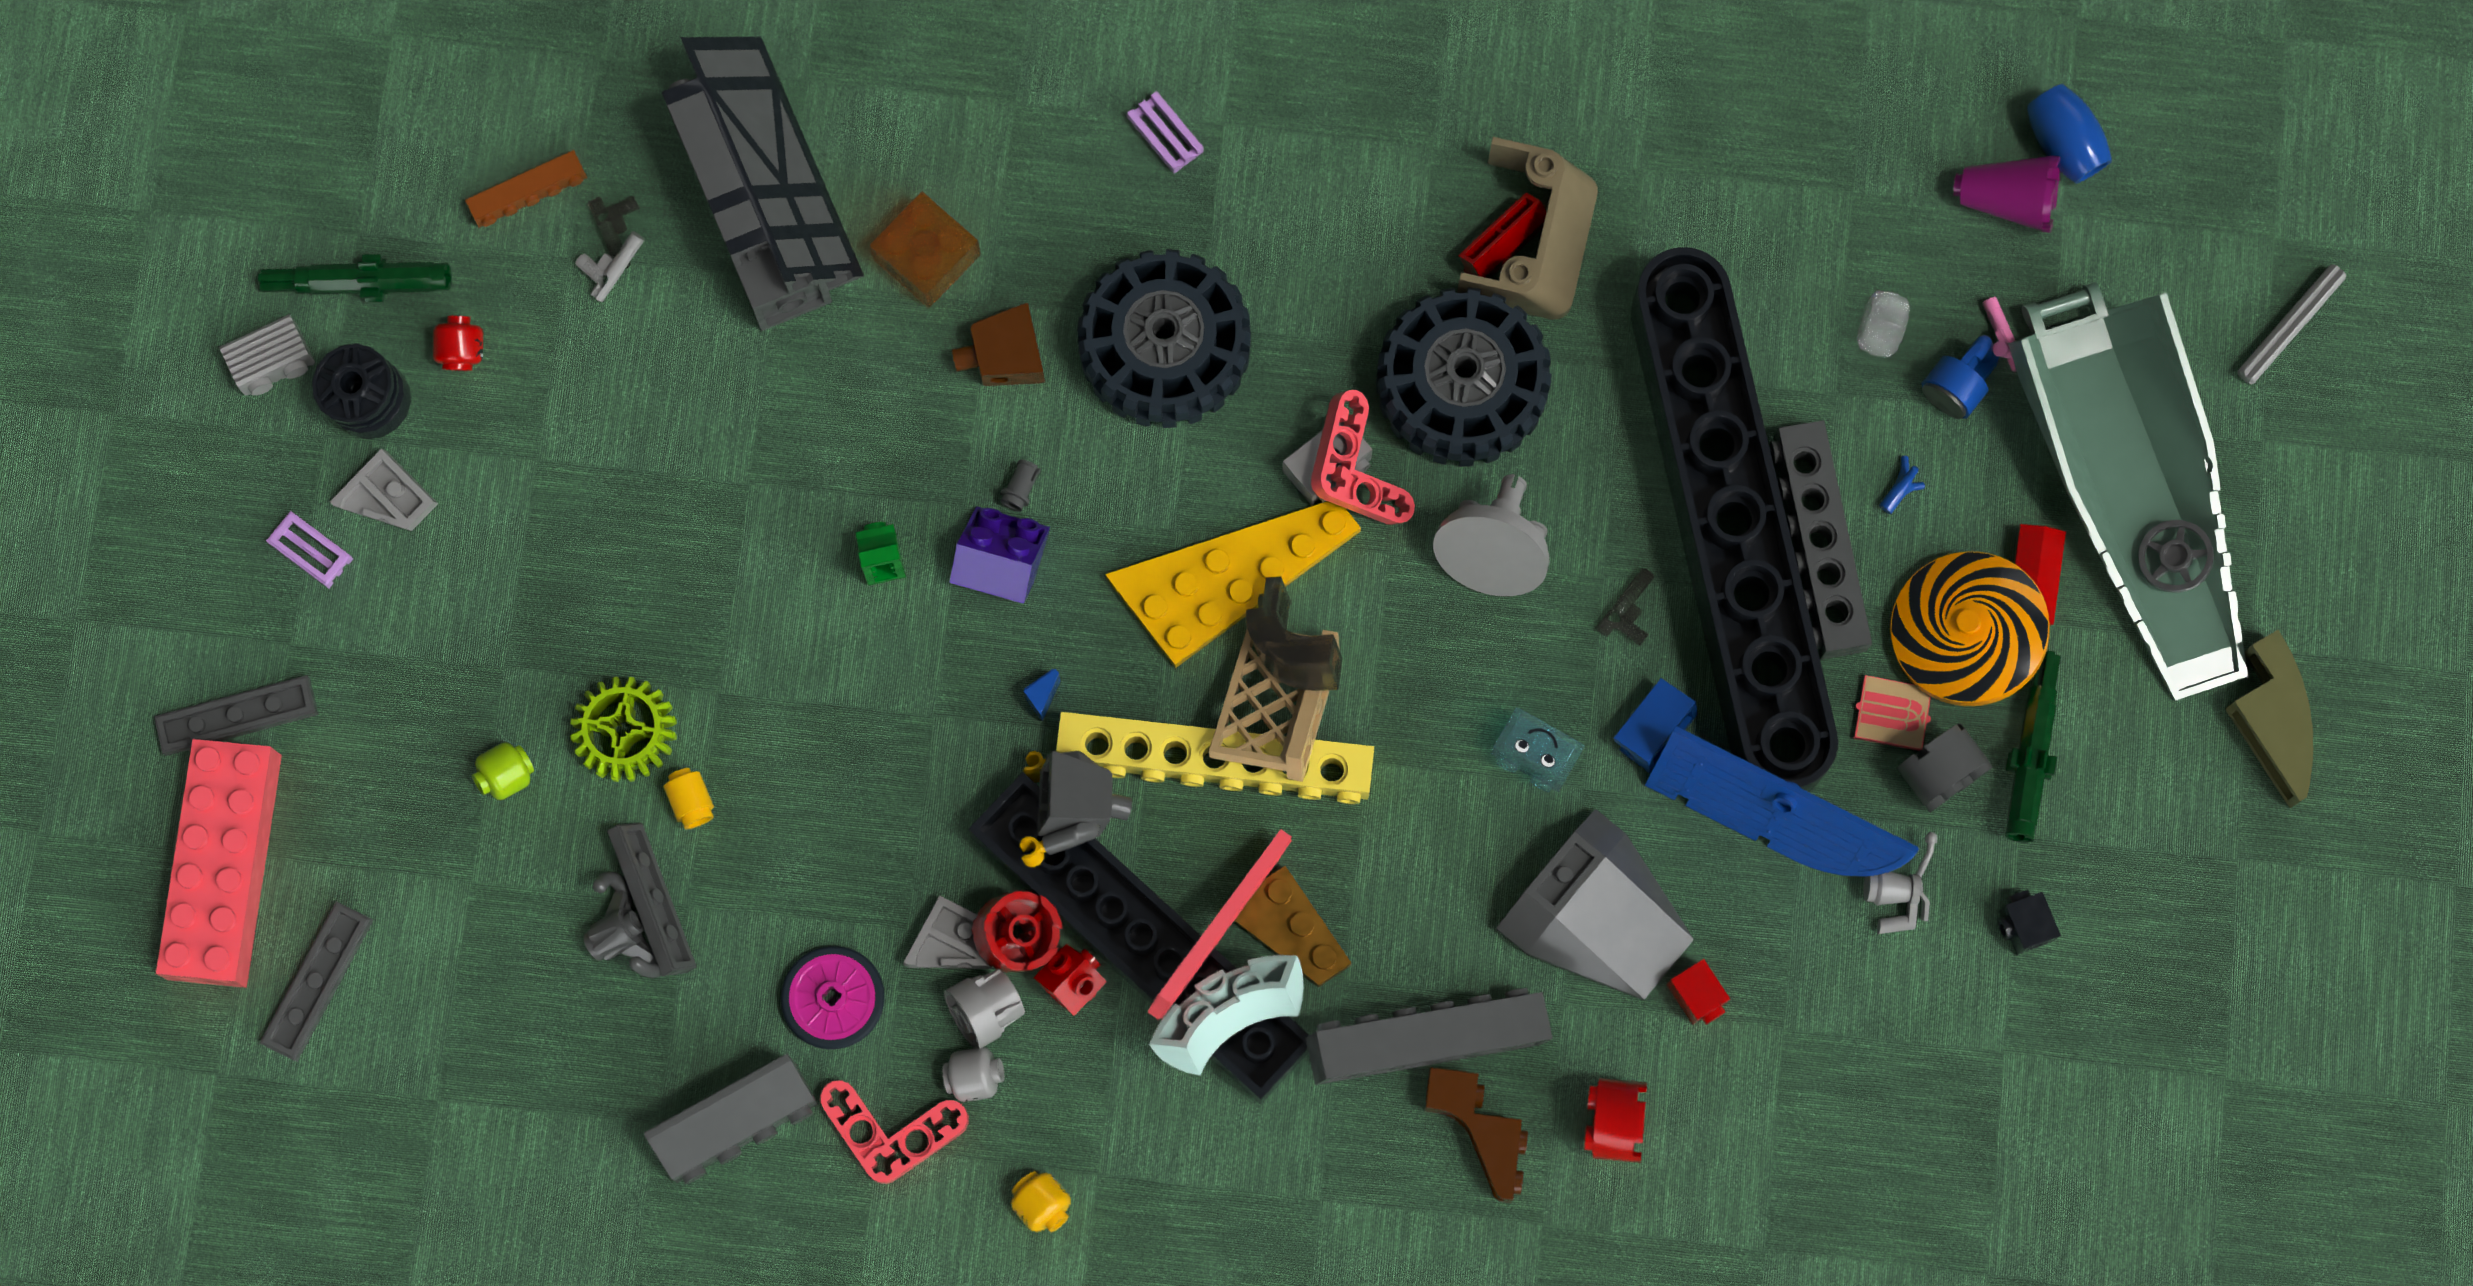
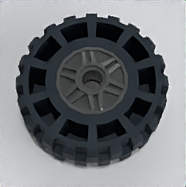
(1154, 375)
(1457, 414)

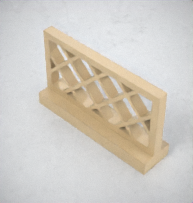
(1300, 729)

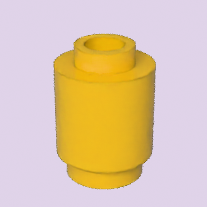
(689, 798)

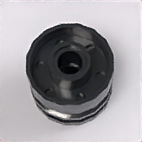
(361, 391)

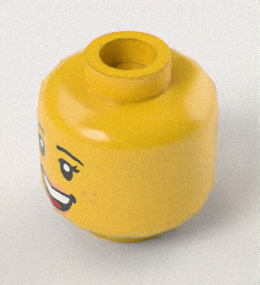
(1040, 1202)

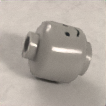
(973, 1074)

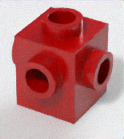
(1071, 978)

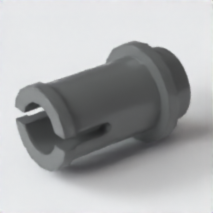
(1020, 485)

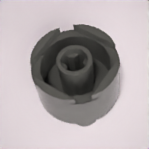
(1944, 767)

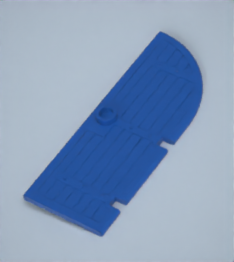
(1779, 810)

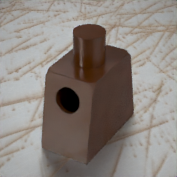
(1003, 349)

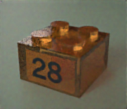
(925, 249)

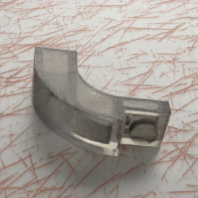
(1293, 659)

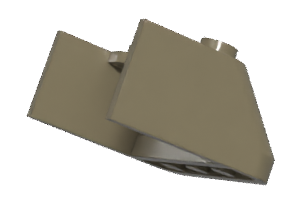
(1549, 282)

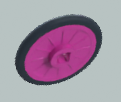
(812, 980)

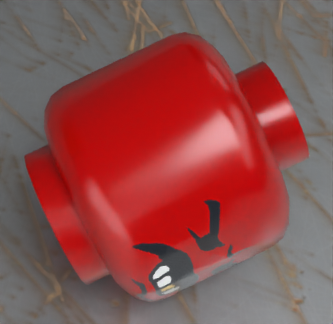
(458, 344)

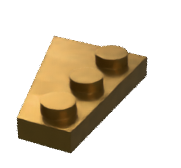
(1290, 925)

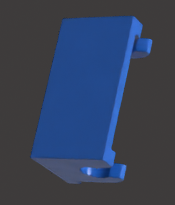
(1653, 722)

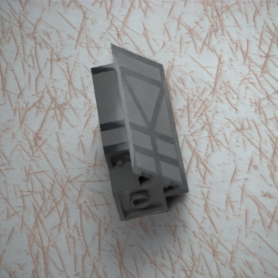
(760, 179)

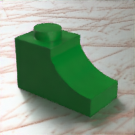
(880, 553)

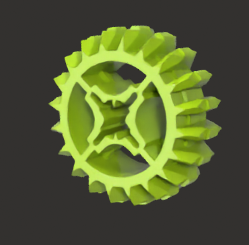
(608, 725)

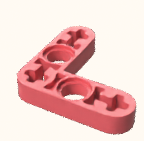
(1346, 476)
(879, 1143)

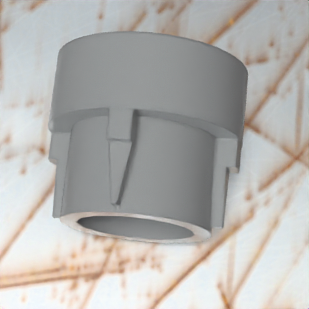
(984, 1007)

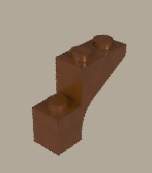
(1493, 1137)

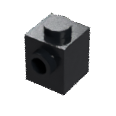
(2027, 921)

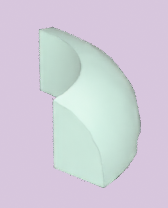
(1224, 1006)

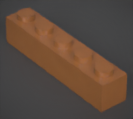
(526, 189)

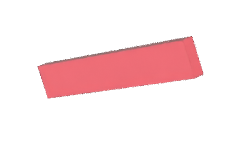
(1220, 925)

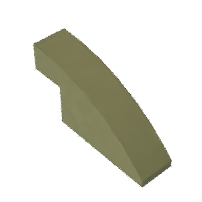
(2277, 718)

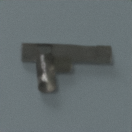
(614, 223)
(1627, 610)

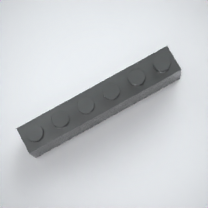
(1428, 1037)

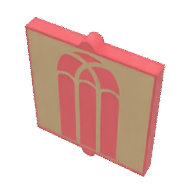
(1892, 713)

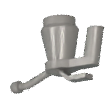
(1899, 888)

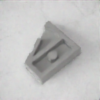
(386, 494)
(946, 940)

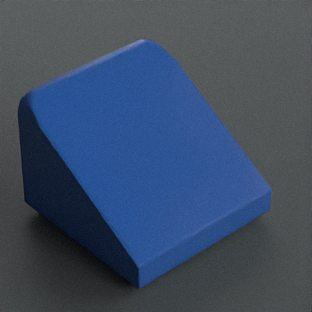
(1042, 691)

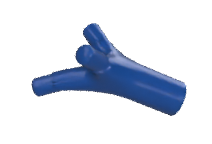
(1901, 487)

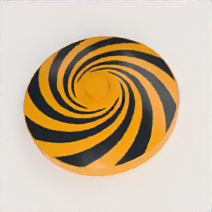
(1970, 628)

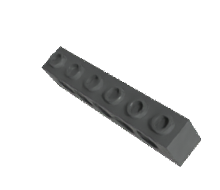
(1811, 444)

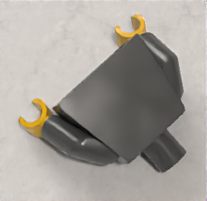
(1072, 802)

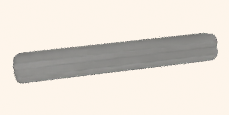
(2291, 324)

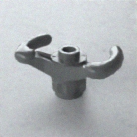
(620, 929)

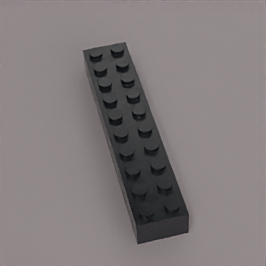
(1131, 931)

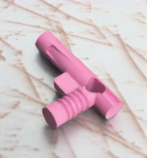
(2001, 329)

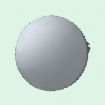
(1494, 545)

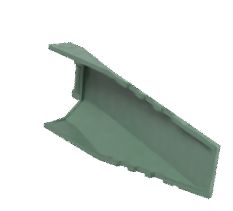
(2133, 455)

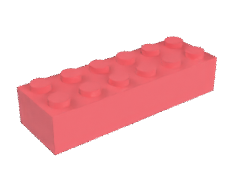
(219, 863)

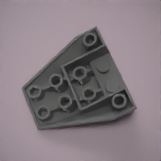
(1599, 913)

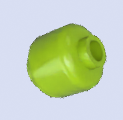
(502, 771)

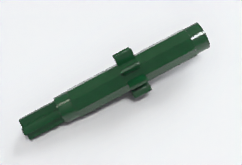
(369, 278)
(2032, 759)

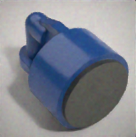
(1960, 384)

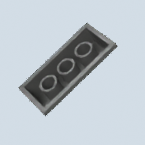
(732, 1119)

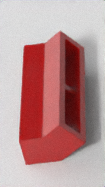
(1504, 237)
(2041, 557)

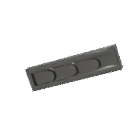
(237, 715)
(652, 899)
(316, 981)

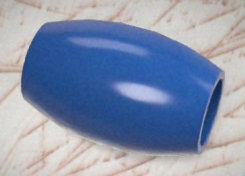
(2069, 130)

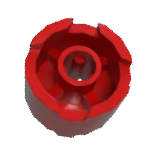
(1039, 934)
(1617, 1120)

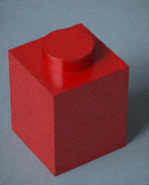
(1699, 993)

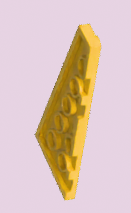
(1207, 587)

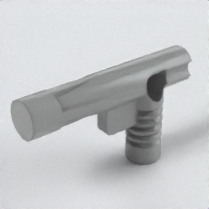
(609, 266)

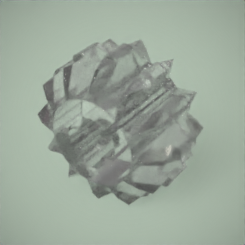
(1883, 323)

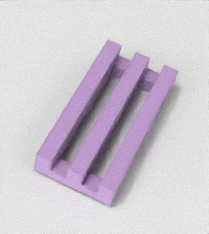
(1146, 108)
(335, 569)

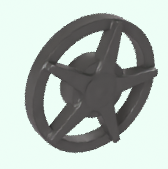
(2176, 556)

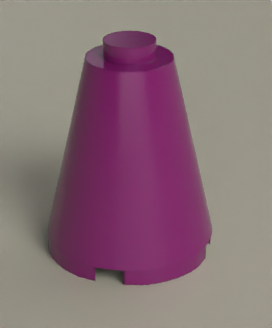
(2013, 190)

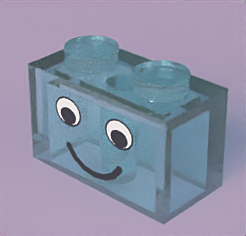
(1536, 751)

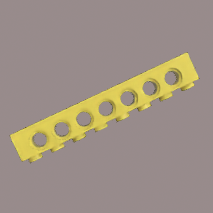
(1079, 729)

